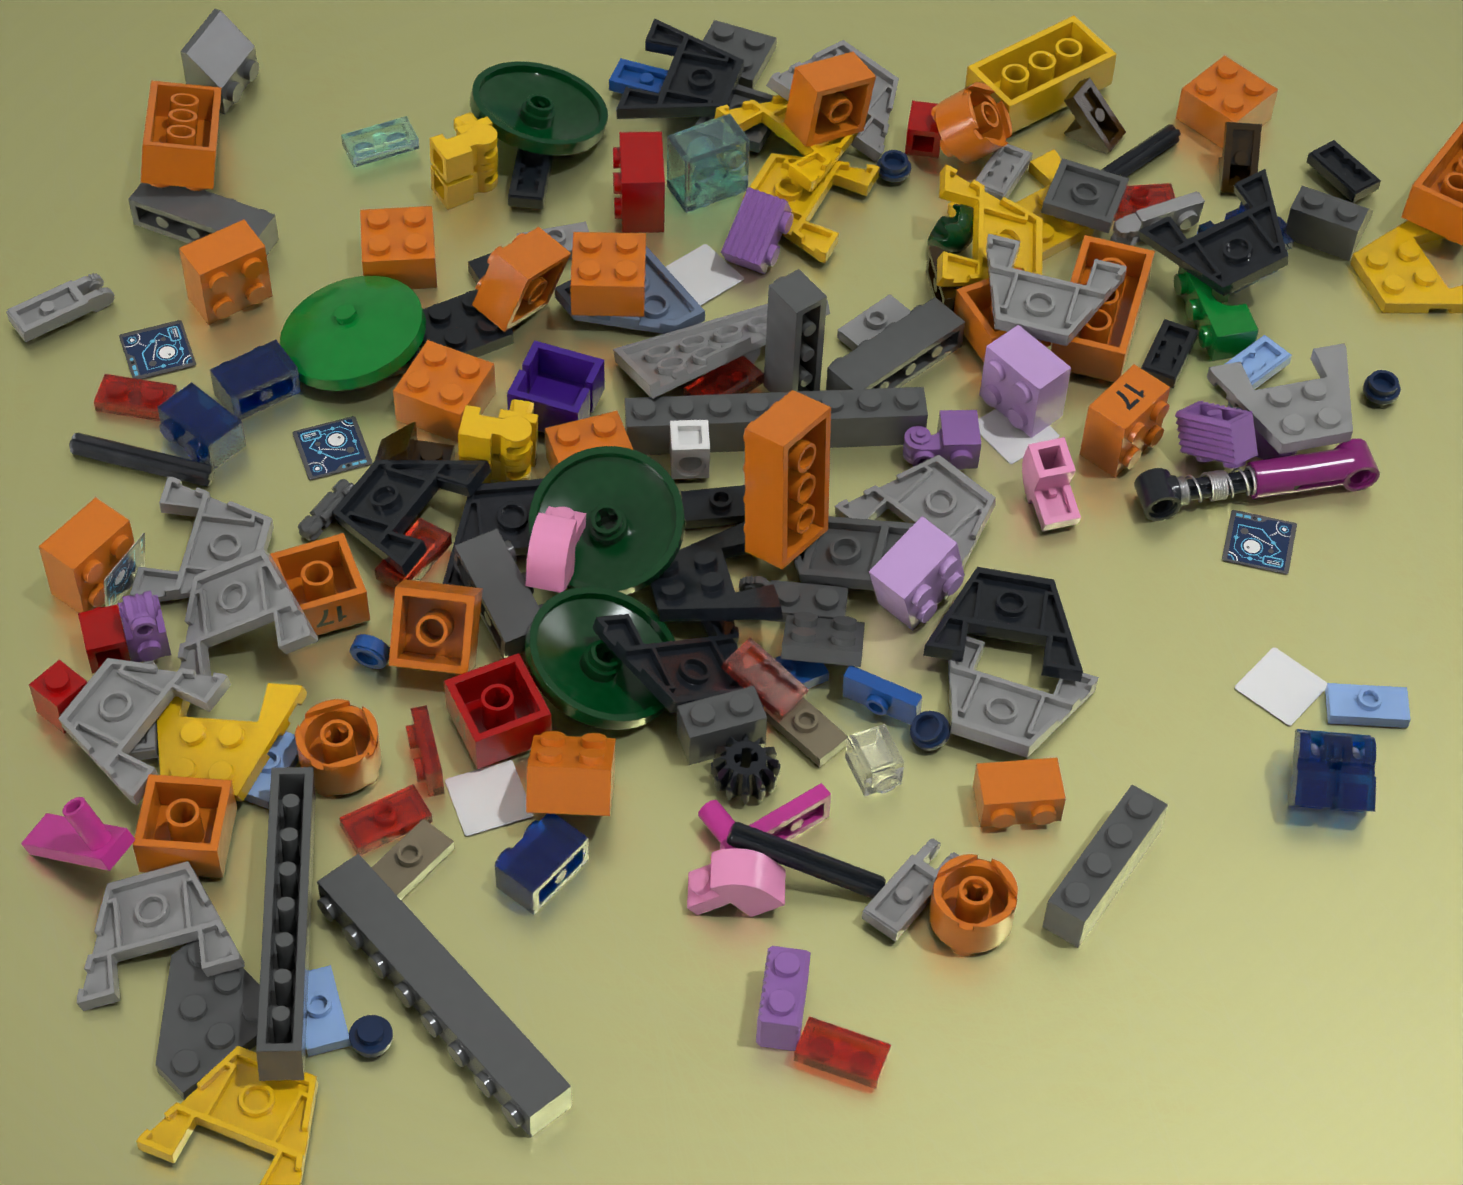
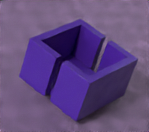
(559, 384)

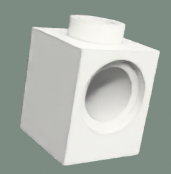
(689, 449)

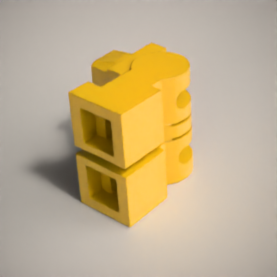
(465, 161)
(504, 441)

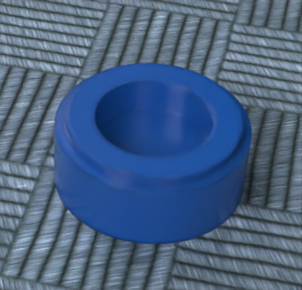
(370, 651)

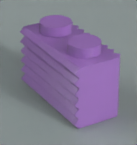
(757, 231)
(1217, 433)
(783, 998)

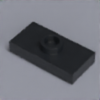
(1343, 171)
(530, 179)
(1170, 352)
(714, 506)

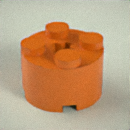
(972, 123)
(340, 747)
(973, 904)

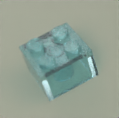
(707, 163)

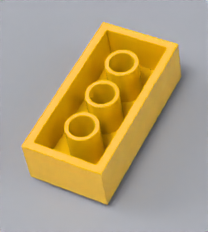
(1044, 69)

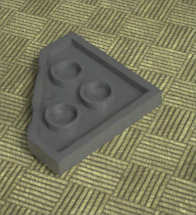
(203, 1019)

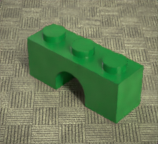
(1221, 327)

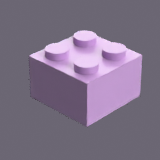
(1024, 381)
(917, 573)

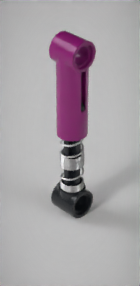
(1345, 465)

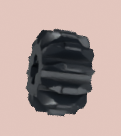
(745, 769)

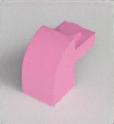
(1046, 481)
(553, 548)
(740, 878)

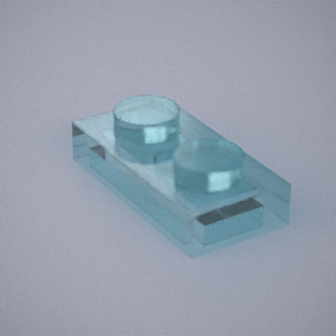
(380, 141)

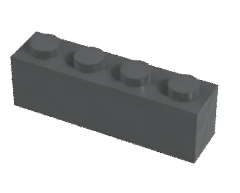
(195, 214)
(794, 334)
(900, 350)
(1104, 866)

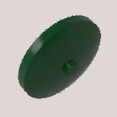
(539, 107)
(630, 516)
(580, 670)

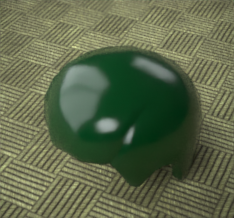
(955, 232)

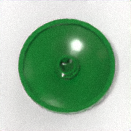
(354, 332)

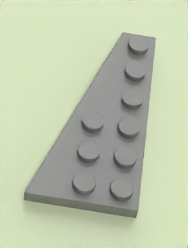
(687, 353)

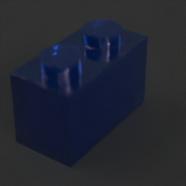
(255, 380)
(201, 426)
(541, 862)

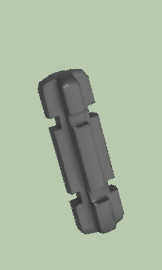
(322, 513)

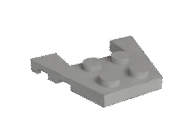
(870, 140)
(1042, 304)
(1295, 413)
(931, 491)
(218, 536)
(236, 601)
(122, 706)
(1005, 711)
(149, 916)

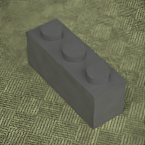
(506, 601)

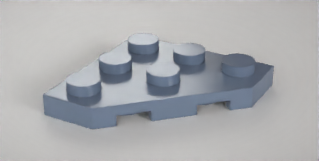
(666, 303)

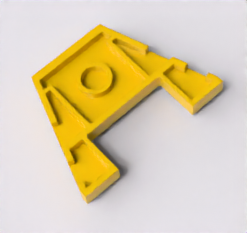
(817, 158)
(989, 217)
(1057, 233)
(809, 236)
(1402, 275)
(221, 746)
(236, 1104)

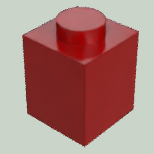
(922, 131)
(103, 635)
(55, 691)

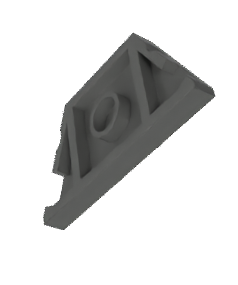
(848, 552)

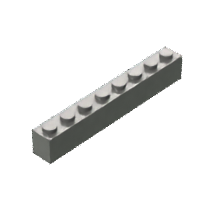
(857, 417)
(286, 925)
(445, 996)

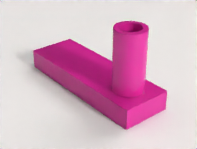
(783, 822)
(78, 837)

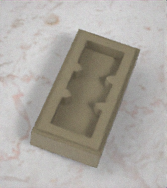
(810, 732)
(413, 858)

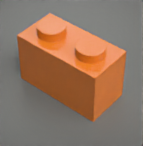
(1019, 792)

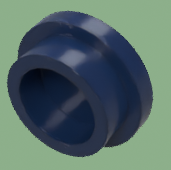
(894, 166)
(1382, 387)
(930, 730)
(371, 1036)

